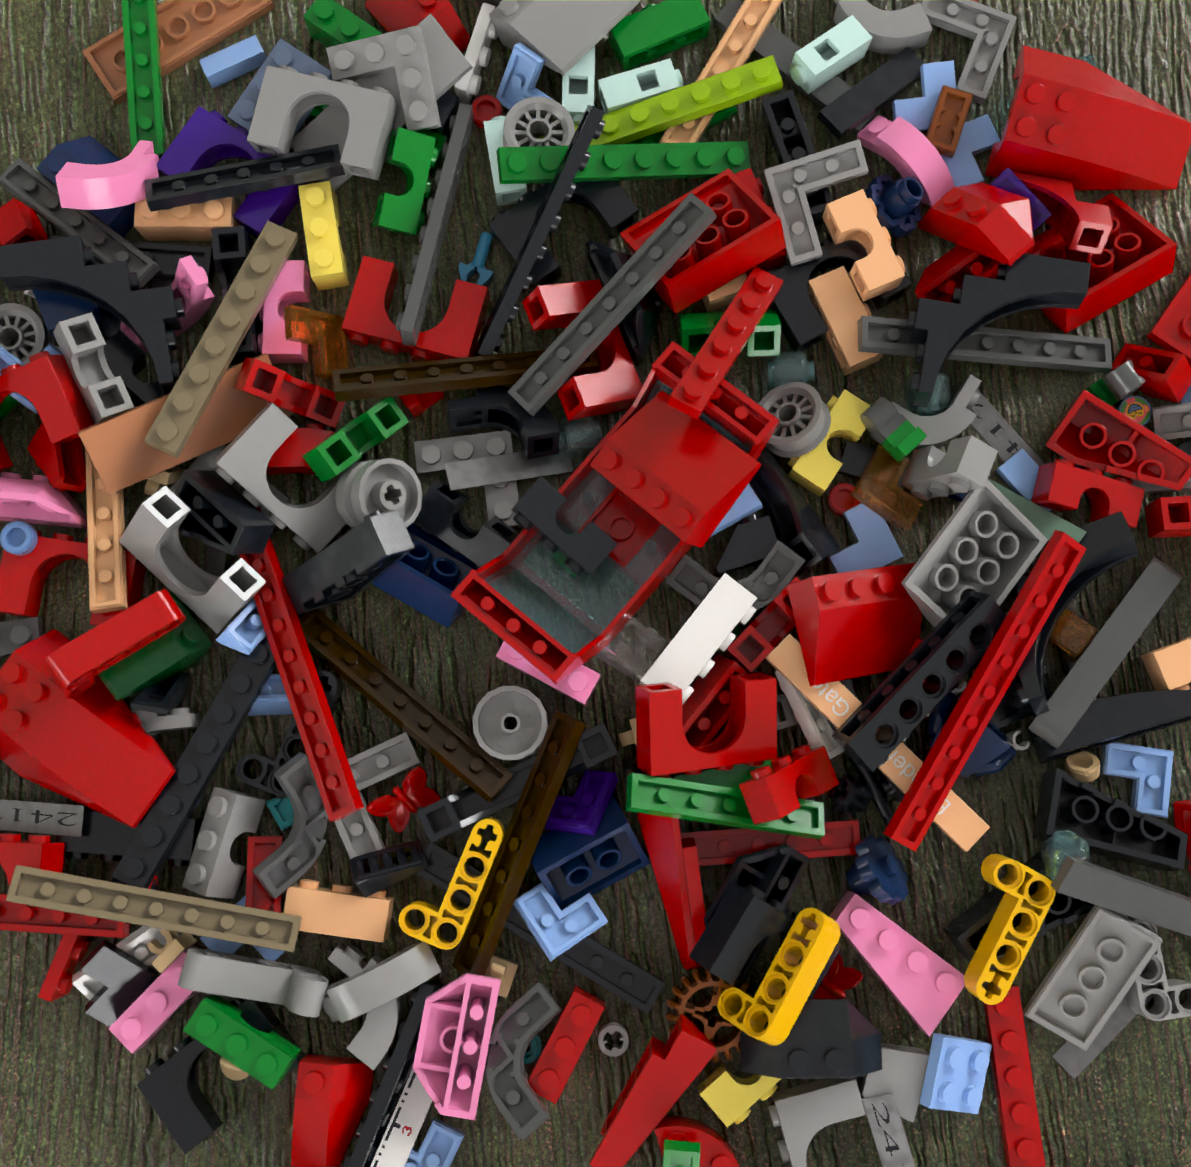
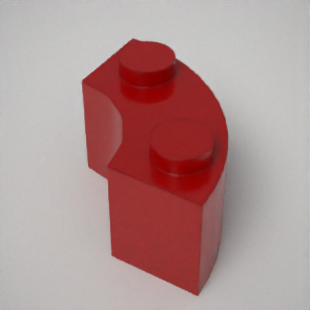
(288, 456)
(713, 1147)

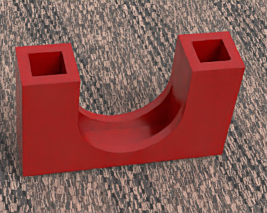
(369, 319)
(53, 393)
(590, 394)
(25, 576)
(746, 739)

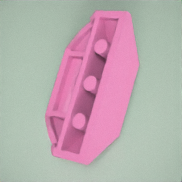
(38, 502)
(456, 1043)

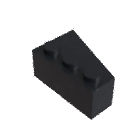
(221, 514)

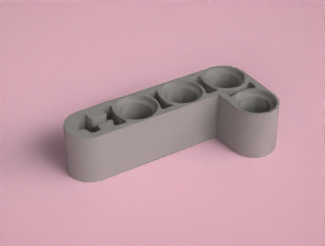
(255, 979)
(1155, 982)

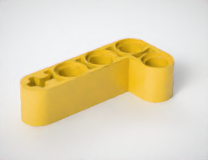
(463, 880)
(1001, 929)
(810, 936)

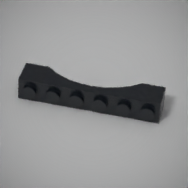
(791, 514)
(469, 807)

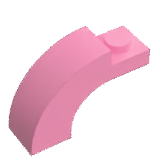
(910, 154)

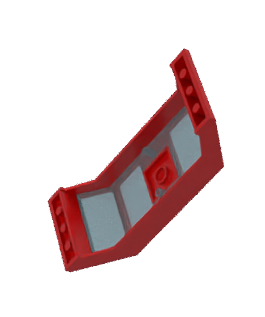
(569, 618)

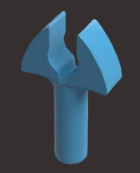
(478, 262)

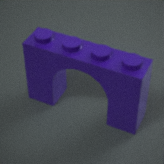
(209, 140)

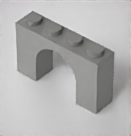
(290, 94)
(247, 462)
(156, 544)
(809, 1108)

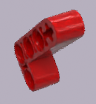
(112, 641)

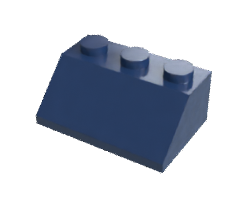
(89, 151)
(427, 577)
(585, 864)

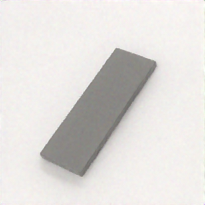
(332, 124)

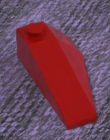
(1110, 441)
(328, 1108)

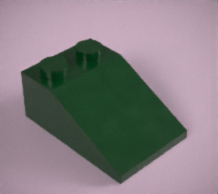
(158, 660)

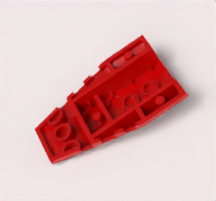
(1087, 129)
(78, 745)

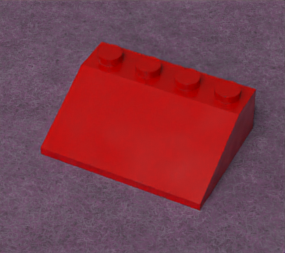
(731, 245)
(1130, 261)
(676, 469)
(854, 622)

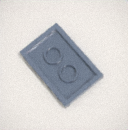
(282, 54)

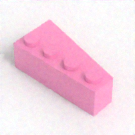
(907, 968)

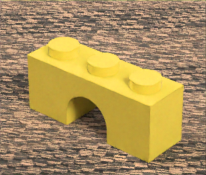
(322, 235)
(818, 467)
(732, 1095)

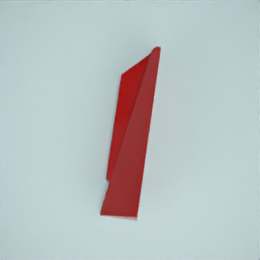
(678, 880)
(651, 1091)

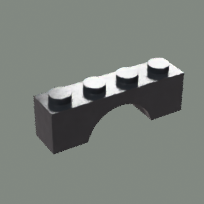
(230, 251)

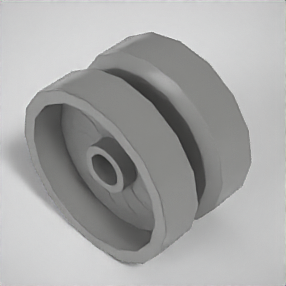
(376, 486)
(490, 723)

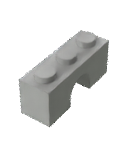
(84, 354)
(960, 469)
(226, 817)

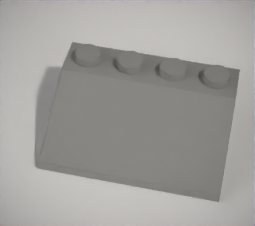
(558, 28)
(978, 550)

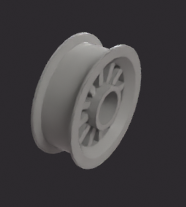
(520, 125)
(27, 325)
(801, 416)

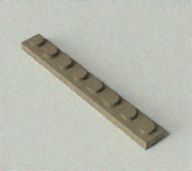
(221, 340)
(153, 908)

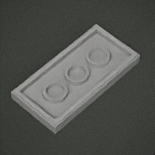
(1092, 976)

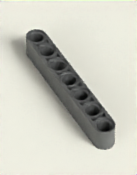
(1105, 652)

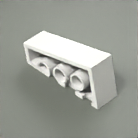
(702, 636)

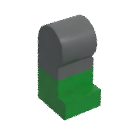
(1117, 384)
(891, 429)

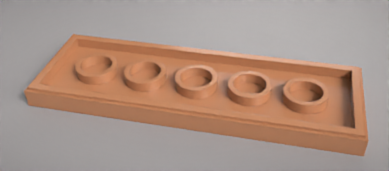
(184, 32)
(119, 444)

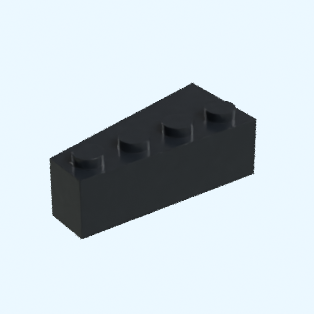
(349, 562)
(1106, 824)
(971, 925)

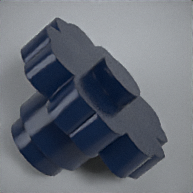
(896, 203)
(878, 871)

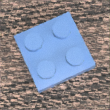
(955, 1073)

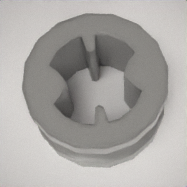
(615, 1050)

